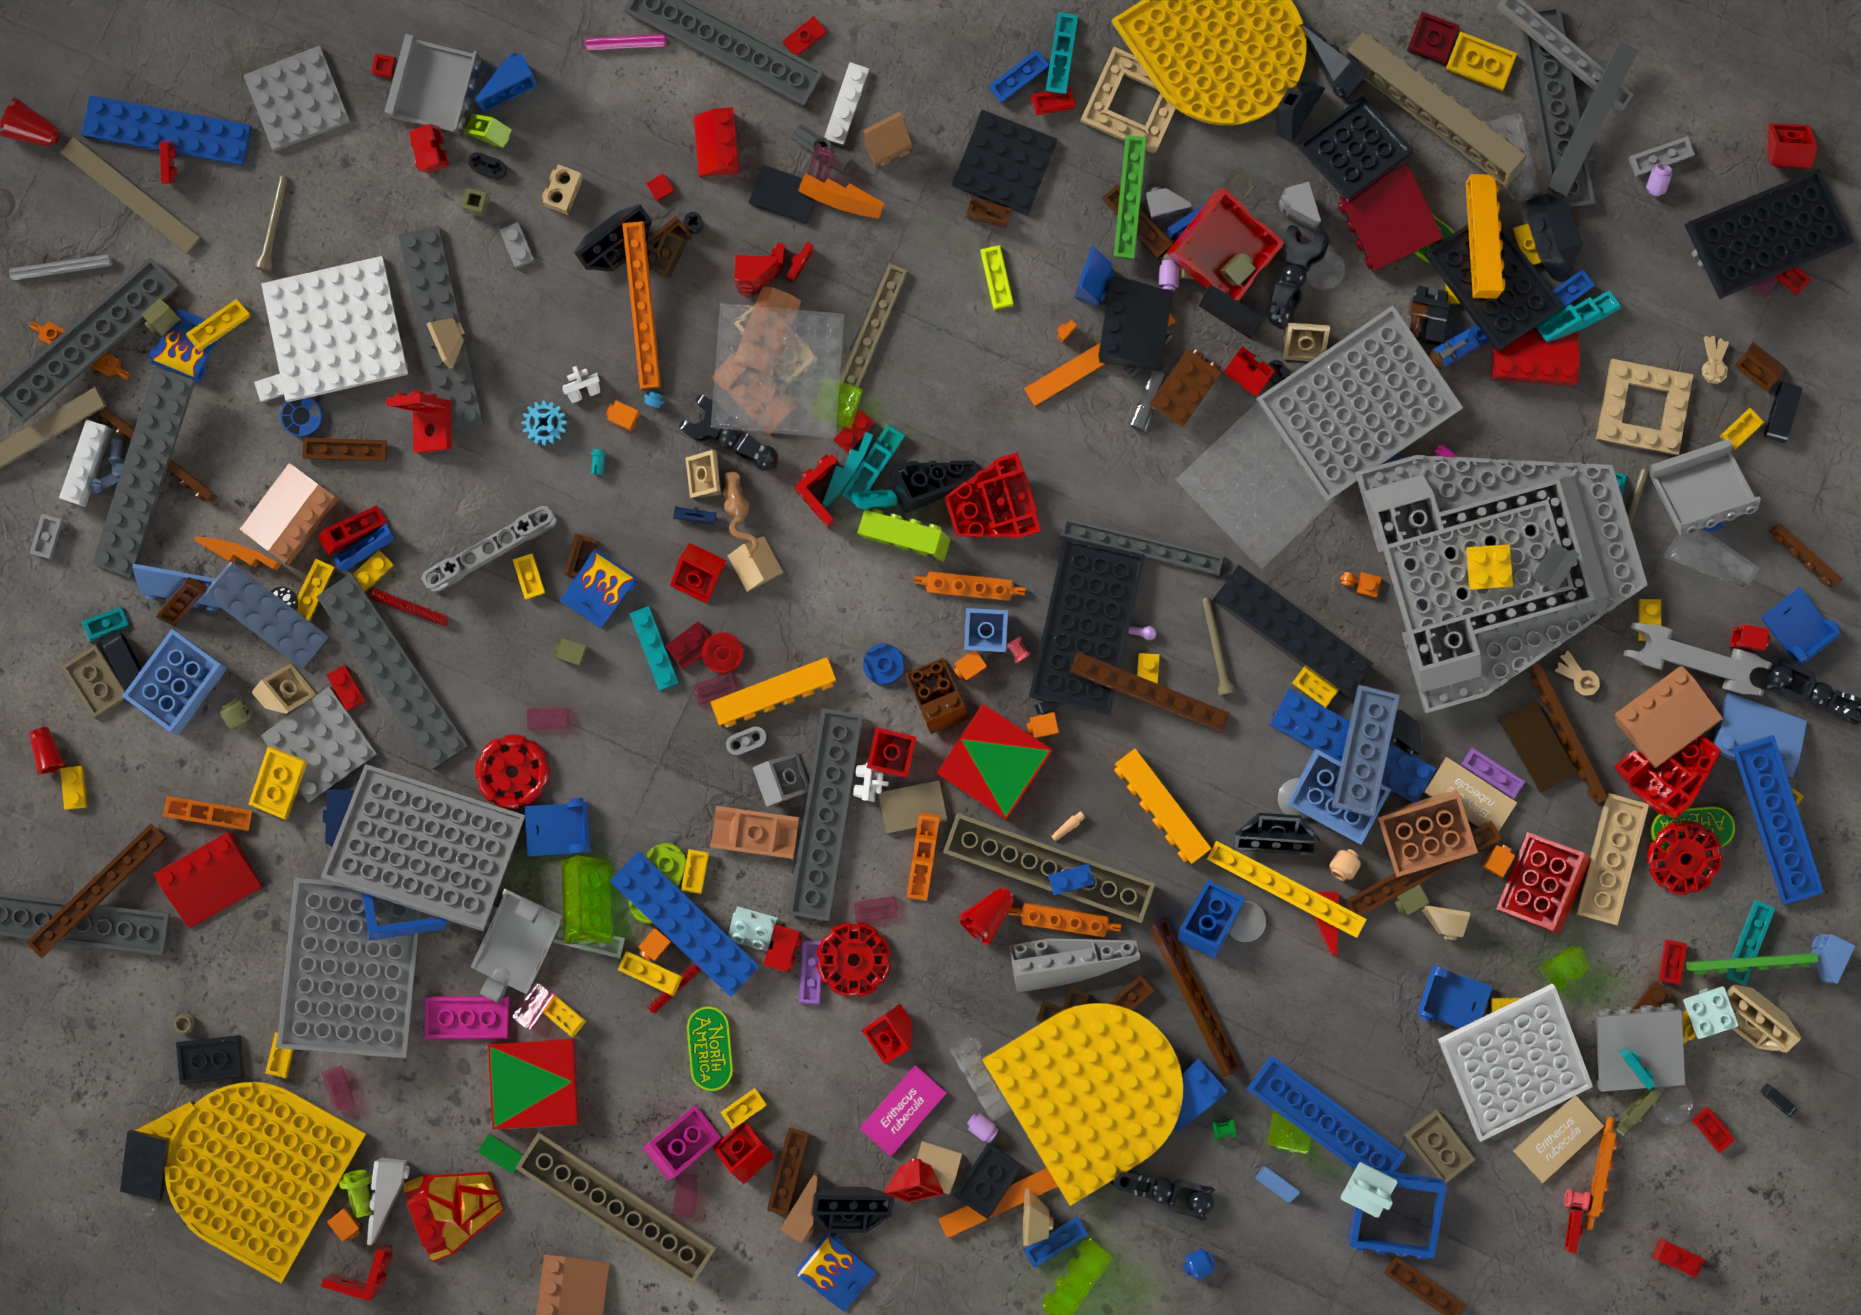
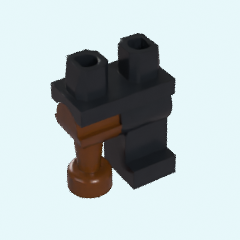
(1429, 310)

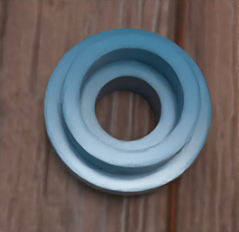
(654, 399)

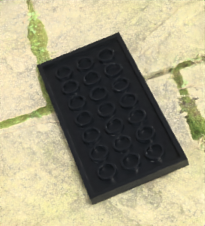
(1769, 233)
(1086, 615)

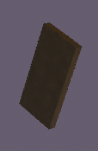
(1537, 746)

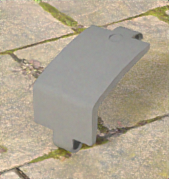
(515, 945)

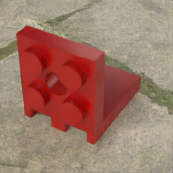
(427, 412)
(810, 480)
(376, 1278)

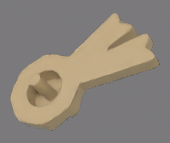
(1715, 369)
(1585, 682)

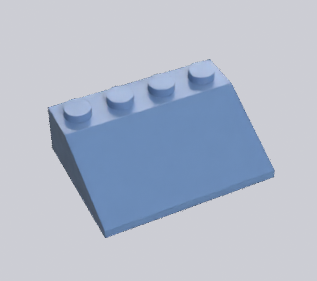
(163, 583)
(174, 682)
(1750, 721)
(1315, 796)

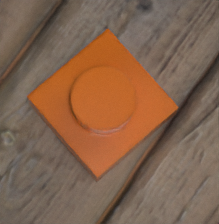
(1066, 330)

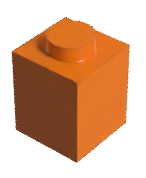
(622, 416)
(969, 666)
(1042, 725)
(1498, 860)
(654, 945)
(345, 1225)

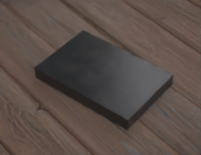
(780, 194)
(1230, 311)
(210, 1059)
(144, 1165)
(988, 1181)

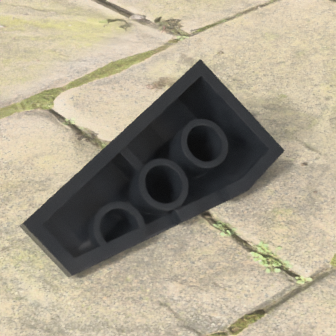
(1341, 72)
(927, 482)

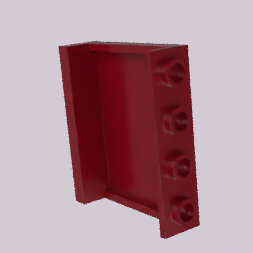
(1390, 219)

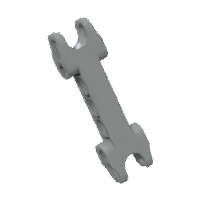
(444, 568)
(1733, 670)

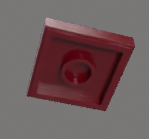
(1433, 38)

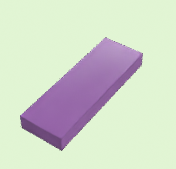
(1492, 773)
(810, 979)

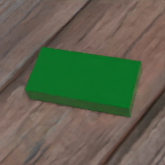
(500, 1153)

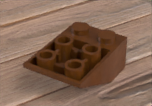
(937, 696)

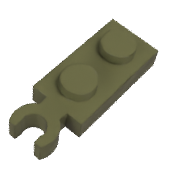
(1637, 1110)

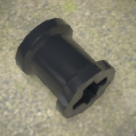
(693, 229)

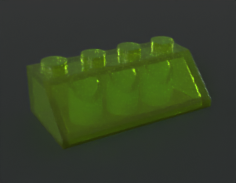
(587, 901)
(1078, 1280)

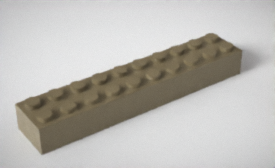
(1437, 110)
(1034, 861)
(616, 1206)

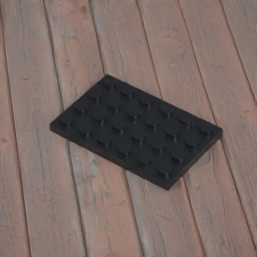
(1518, 308)

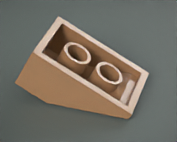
(887, 140)
(799, 1220)

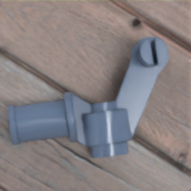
(117, 461)

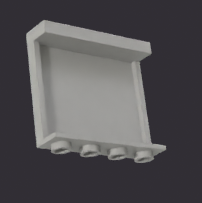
(432, 85)
(1703, 488)
(1652, 1034)

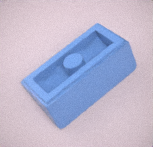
(1277, 1184)

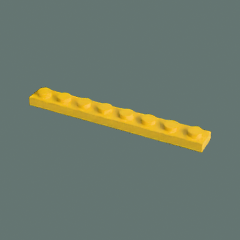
(1287, 889)

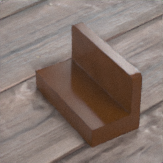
(1760, 366)

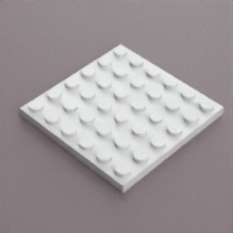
(334, 329)
(1515, 1062)

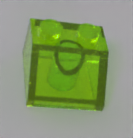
(1564, 967)

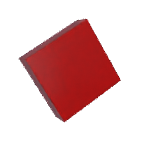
(383, 66)
(660, 187)

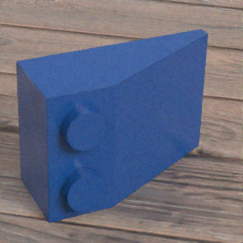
(508, 82)
(1094, 278)
(1210, 919)
(1199, 1092)

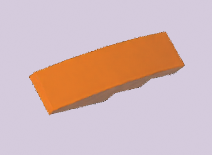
(847, 199)
(232, 551)
(207, 813)
(923, 856)

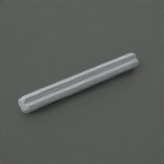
(60, 267)

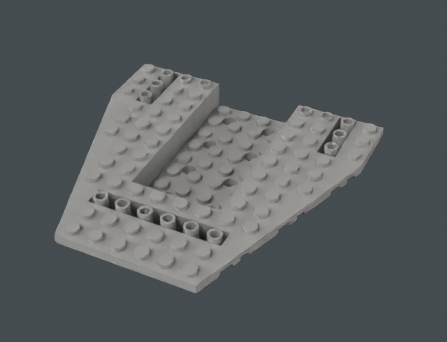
(1441, 503)

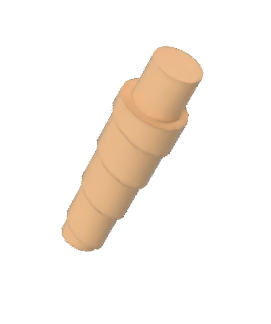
(1068, 826)

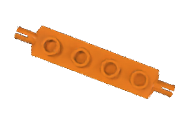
(106, 365)
(969, 585)
(1064, 919)
(1603, 1165)

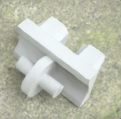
(590, 382)
(872, 783)

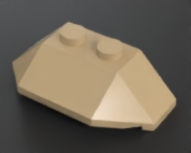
(1761, 1020)

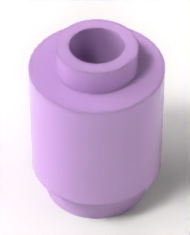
(1659, 179)
(1169, 275)
(982, 1127)

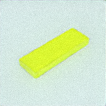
(997, 277)

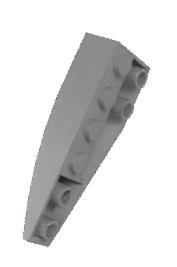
(1067, 961)

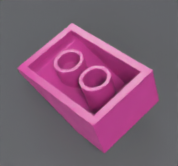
(681, 1143)

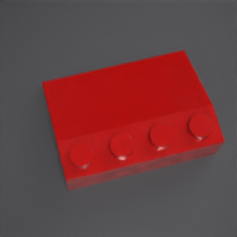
(1538, 362)
(208, 879)
(1543, 883)

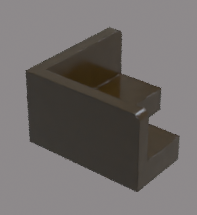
(666, 255)
(1073, 998)

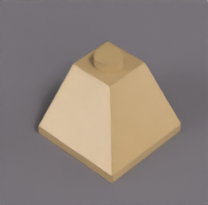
(448, 339)
(283, 690)
(1447, 921)
(1035, 1219)

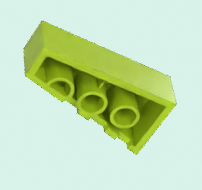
(904, 533)

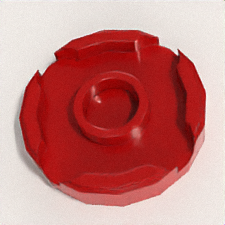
(722, 652)

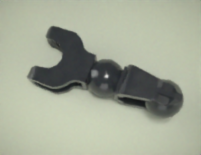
(1293, 276)
(742, 443)
(1818, 693)
(1163, 1191)

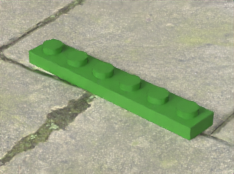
(1129, 197)
(1743, 964)

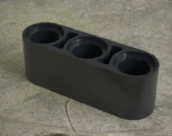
(1782, 412)
(122, 659)

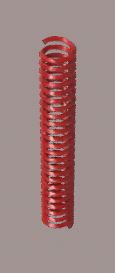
(411, 612)
(683, 983)

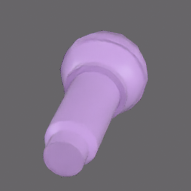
(1148, 632)

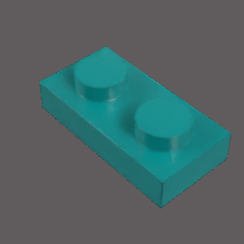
(878, 498)
(1642, 1074)

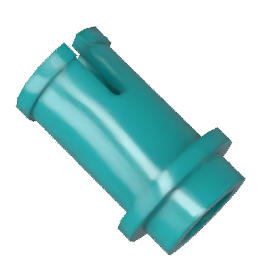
(598, 460)

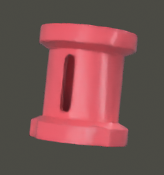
(1018, 649)
(1577, 1199)

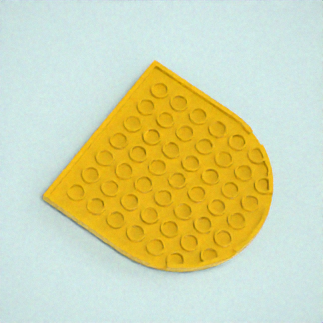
(1217, 56)
(1091, 1092)
(257, 1171)

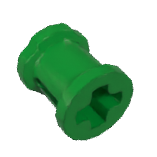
(1224, 1130)

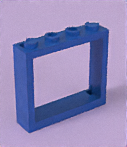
(399, 929)
(1400, 1249)

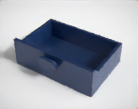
(336, 808)

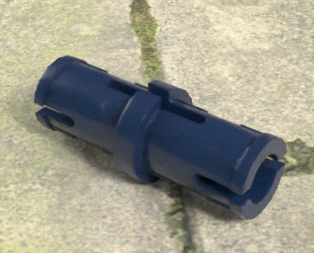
(707, 517)

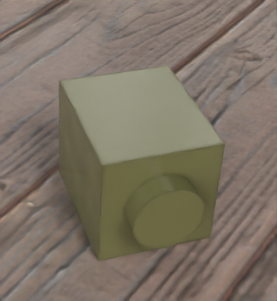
(475, 202)
(1237, 269)
(160, 317)
(570, 652)
(1411, 900)

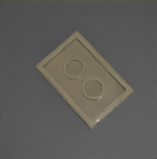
(94, 681)
(902, 805)
(1439, 1146)

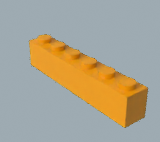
(1484, 236)
(773, 692)
(1162, 806)

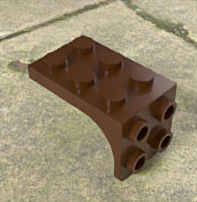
(1186, 386)

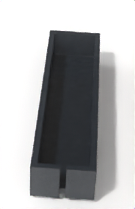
(1292, 631)

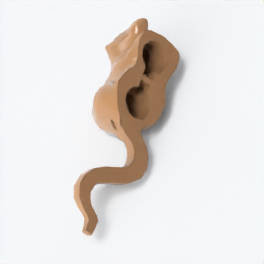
(737, 507)

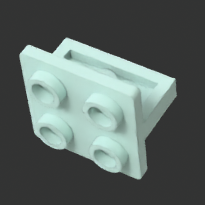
(752, 928)
(1710, 1012)
(1369, 1190)

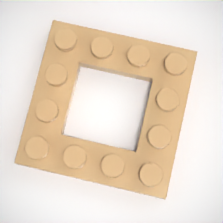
(1099, 117)
(1678, 392)

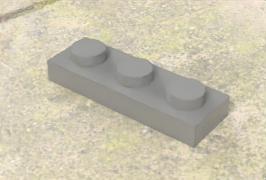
(1665, 154)

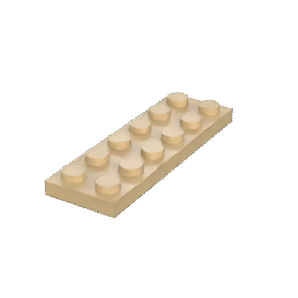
(1612, 859)

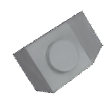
(1164, 203)

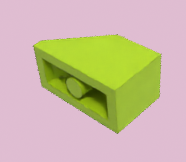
(488, 130)

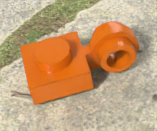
(1366, 585)

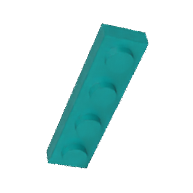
(654, 648)
(1751, 939)

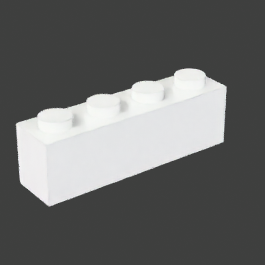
(85, 463)

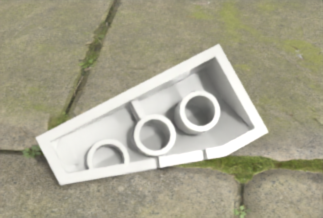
(387, 1183)

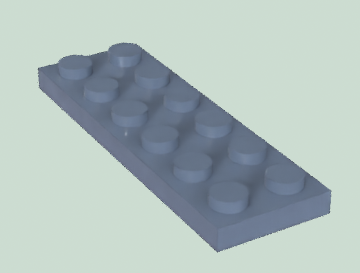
(266, 615)
(1365, 751)

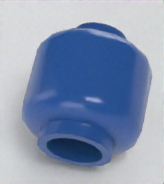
(1199, 1264)

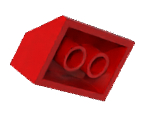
(716, 142)
(754, 272)

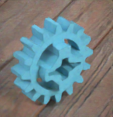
(550, 417)

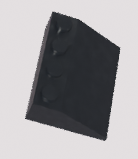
(1135, 325)

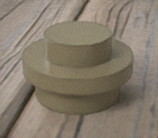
(184, 1023)

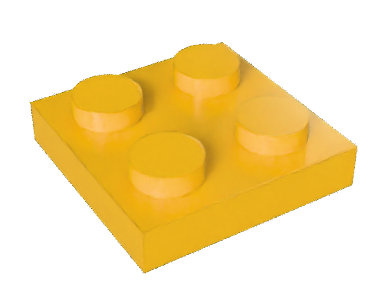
(1489, 567)

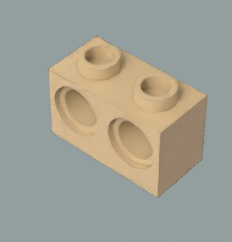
(567, 190)

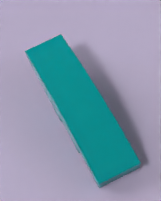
(1061, 53)
(1579, 317)
(875, 461)
(842, 476)

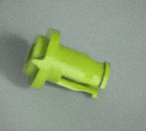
(357, 1187)

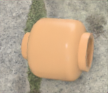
(1345, 865)

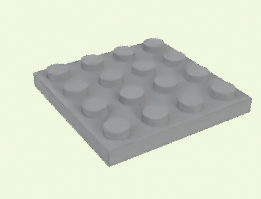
(296, 98)
(325, 738)

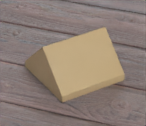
(1305, 341)
(704, 474)
(758, 569)
(943, 1162)

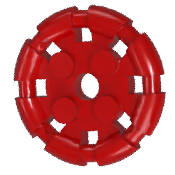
(503, 762)
(1673, 853)
(866, 963)

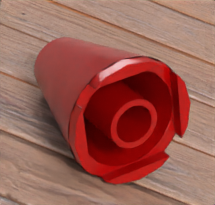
(27, 125)
(987, 915)

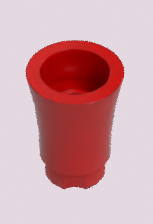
(45, 751)

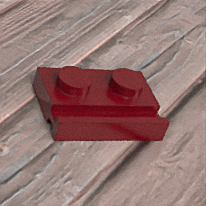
(688, 645)

